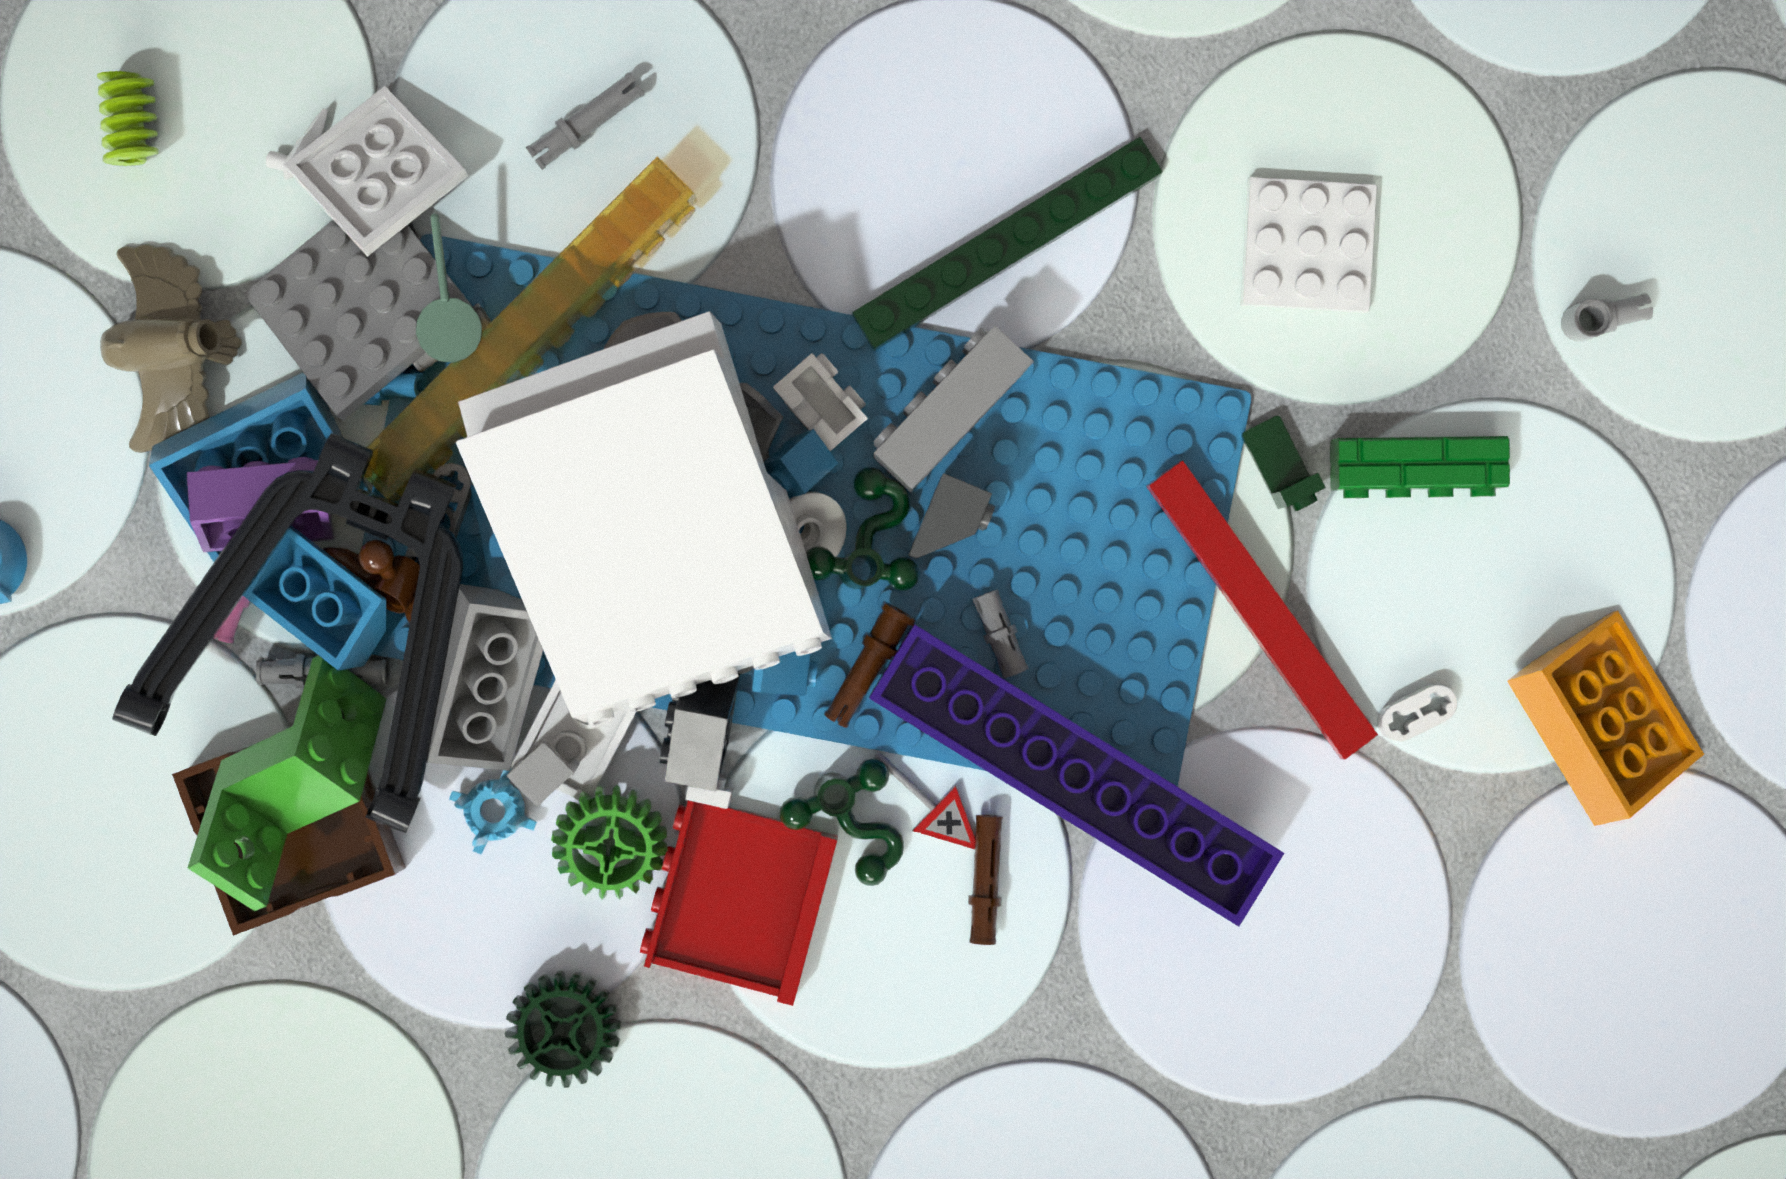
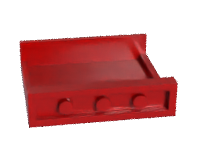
(739, 899)

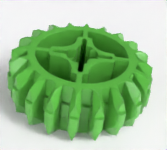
(592, 841)

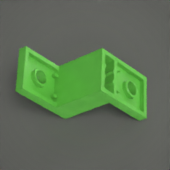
(287, 783)

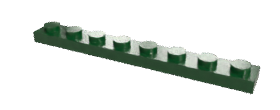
(1007, 243)

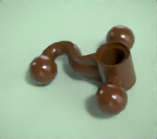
(388, 575)

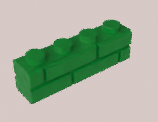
(1419, 464)

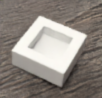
(718, 798)

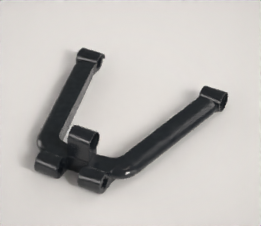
(333, 490)

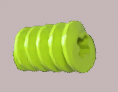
(126, 118)

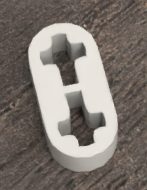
(1421, 721)

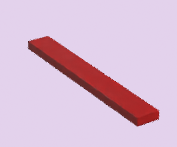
(1261, 610)

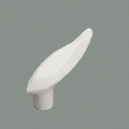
(277, 160)

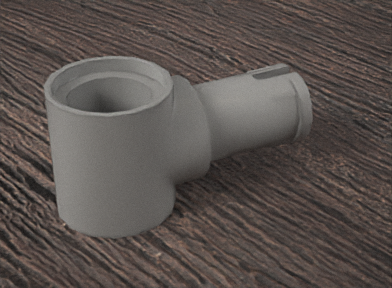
(1605, 316)

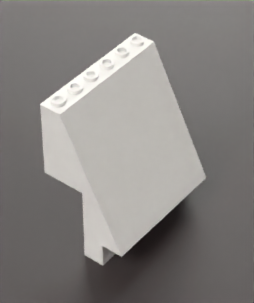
(642, 521)

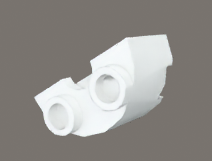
(820, 401)

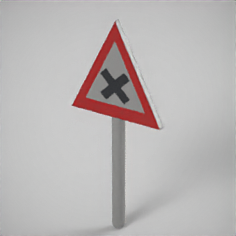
(946, 819)

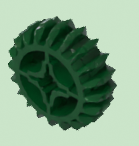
(574, 1044)

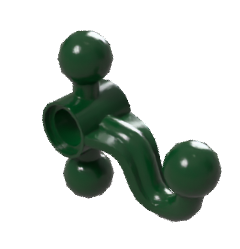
(902, 571)
(872, 777)

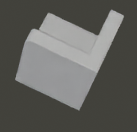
(541, 772)

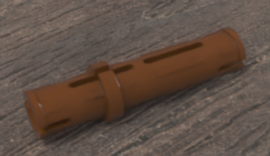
(986, 880)

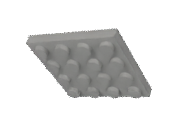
(350, 314)

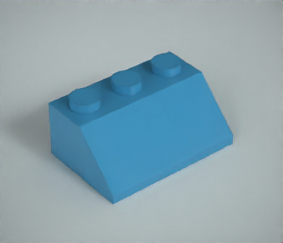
(320, 602)

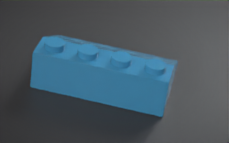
(267, 428)

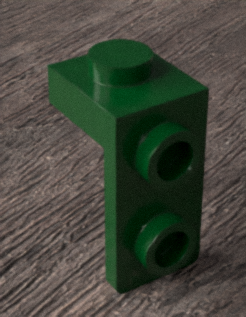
(1281, 465)

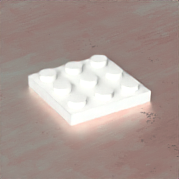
(376, 170)
(1308, 245)

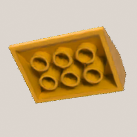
(1606, 720)

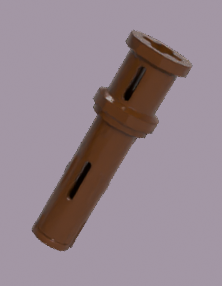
(878, 647)

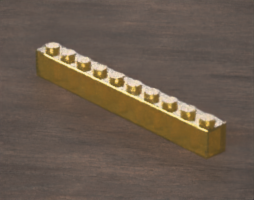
(533, 324)

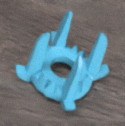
(483, 829)

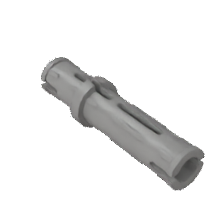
(584, 121)
(296, 670)

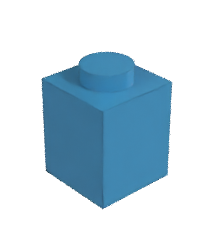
(800, 463)

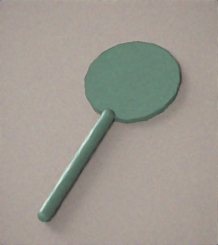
(447, 326)

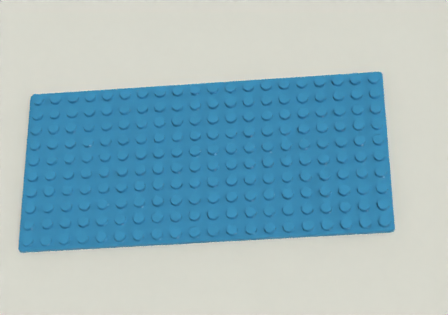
(1076, 546)

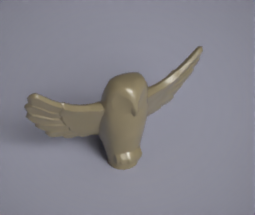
(166, 343)

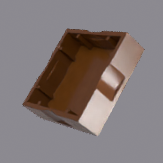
(316, 860)

